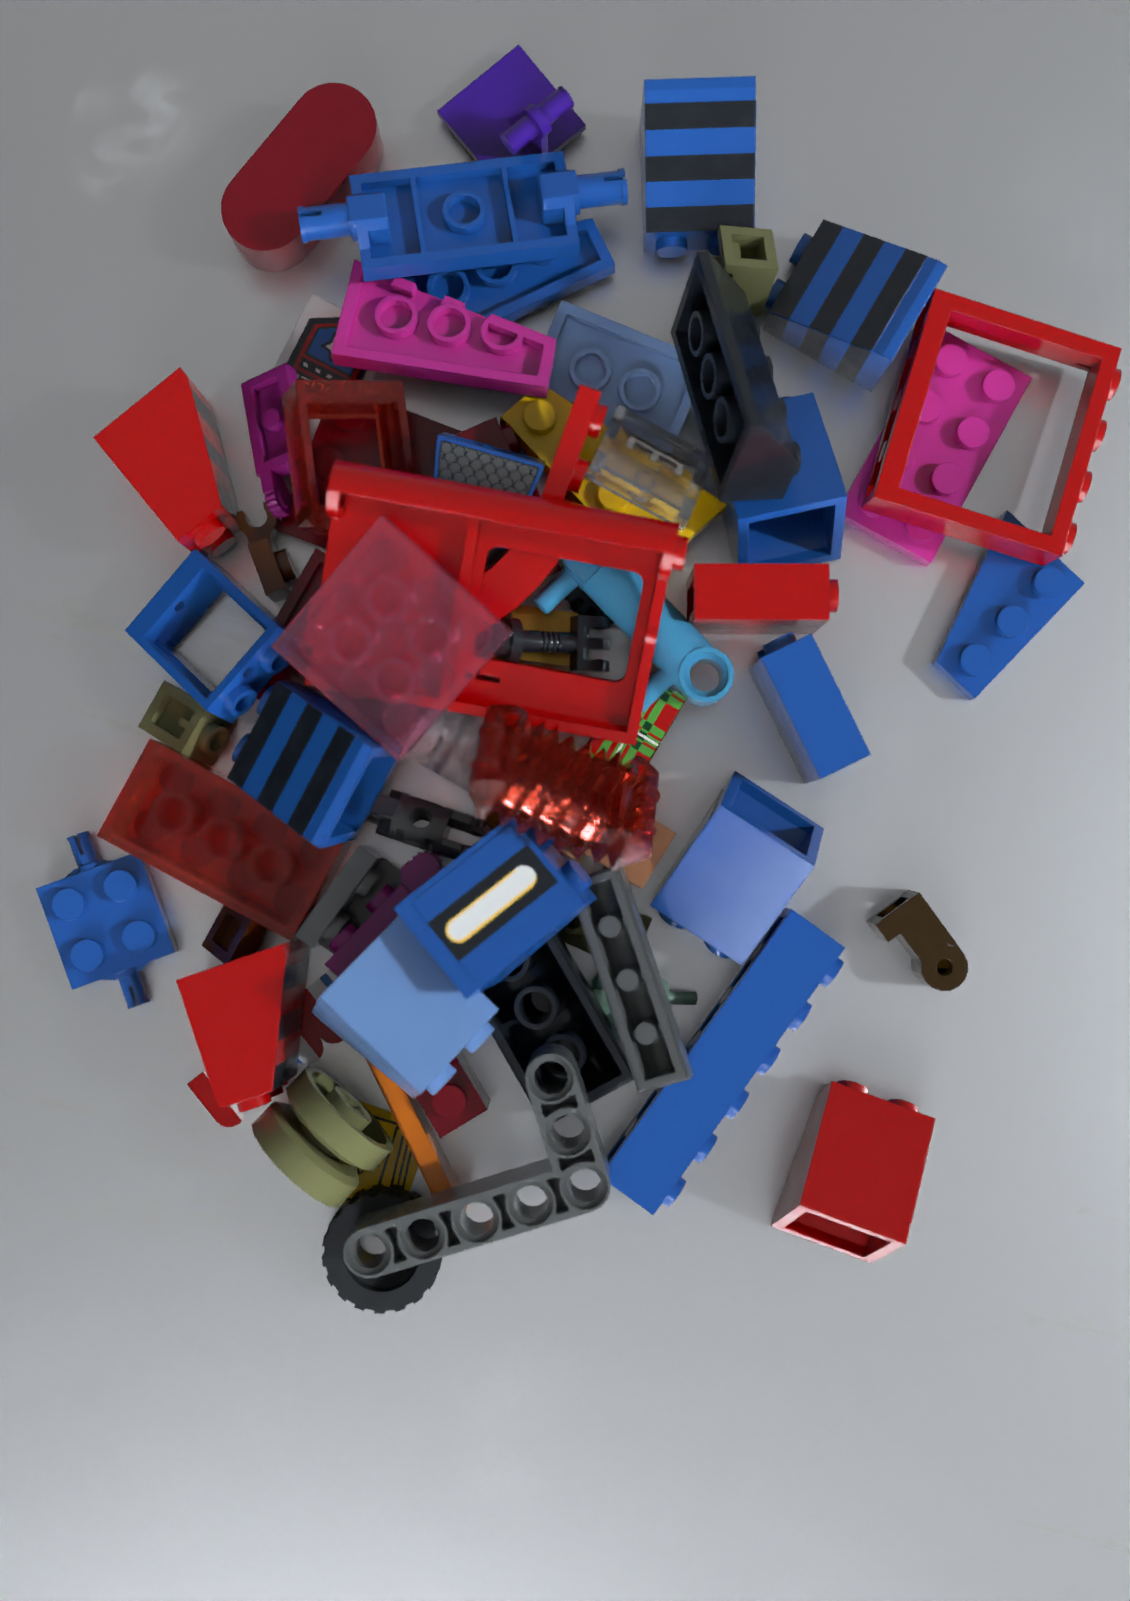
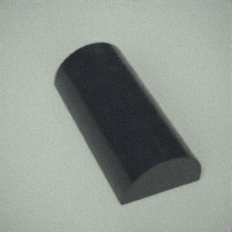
(553, 1003)

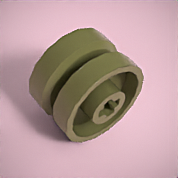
(321, 1137)

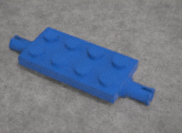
(464, 214)

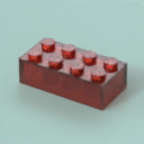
(219, 840)

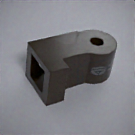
(933, 951)

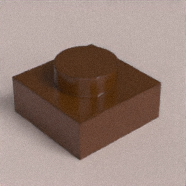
(233, 936)

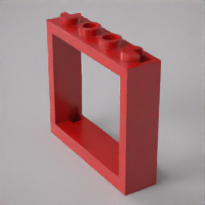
(1086, 435)

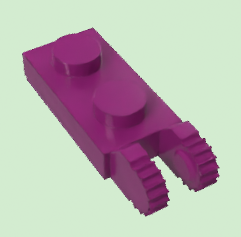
(268, 435)
(353, 942)

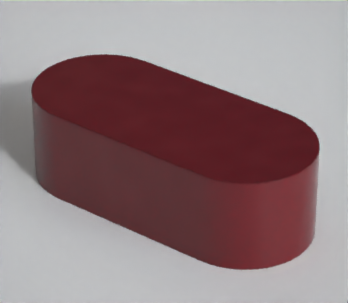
(300, 164)

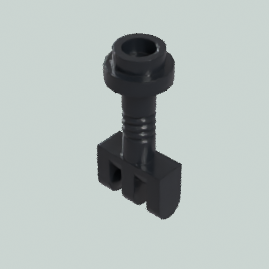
(575, 642)

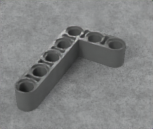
(497, 1191)

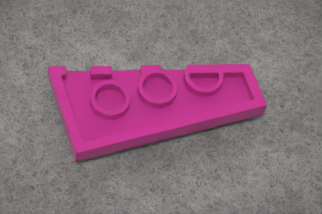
(417, 335)

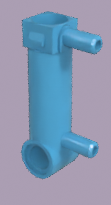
(677, 642)

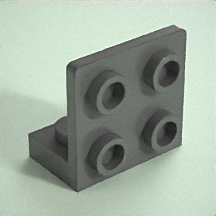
(348, 896)

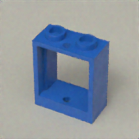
(164, 625)

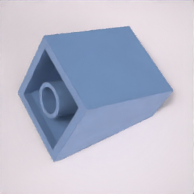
(404, 1012)

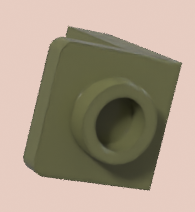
(186, 725)

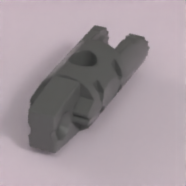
(400, 811)

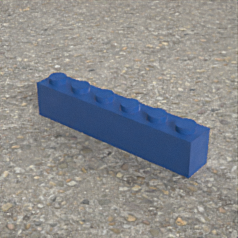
(724, 1056)

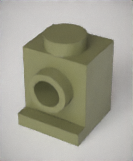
(750, 260)

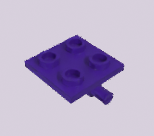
(512, 111)

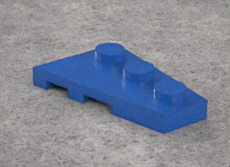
(1000, 615)

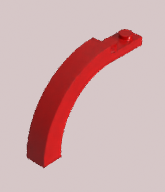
(520, 573)

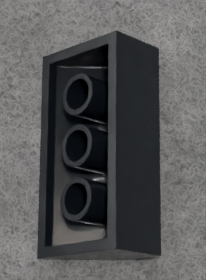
(732, 387)

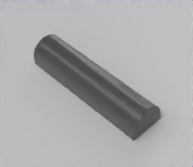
(633, 984)

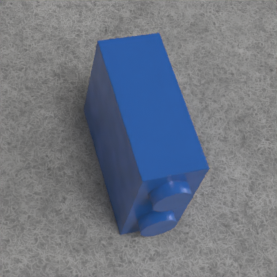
(807, 707)

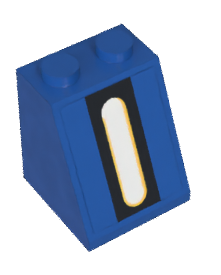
(495, 906)

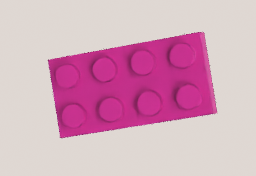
(957, 431)

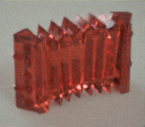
(563, 789)

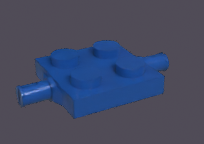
(107, 920)

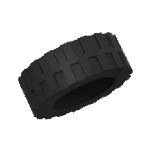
(386, 1291)

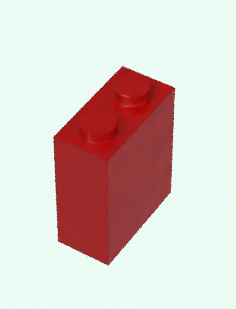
(760, 598)

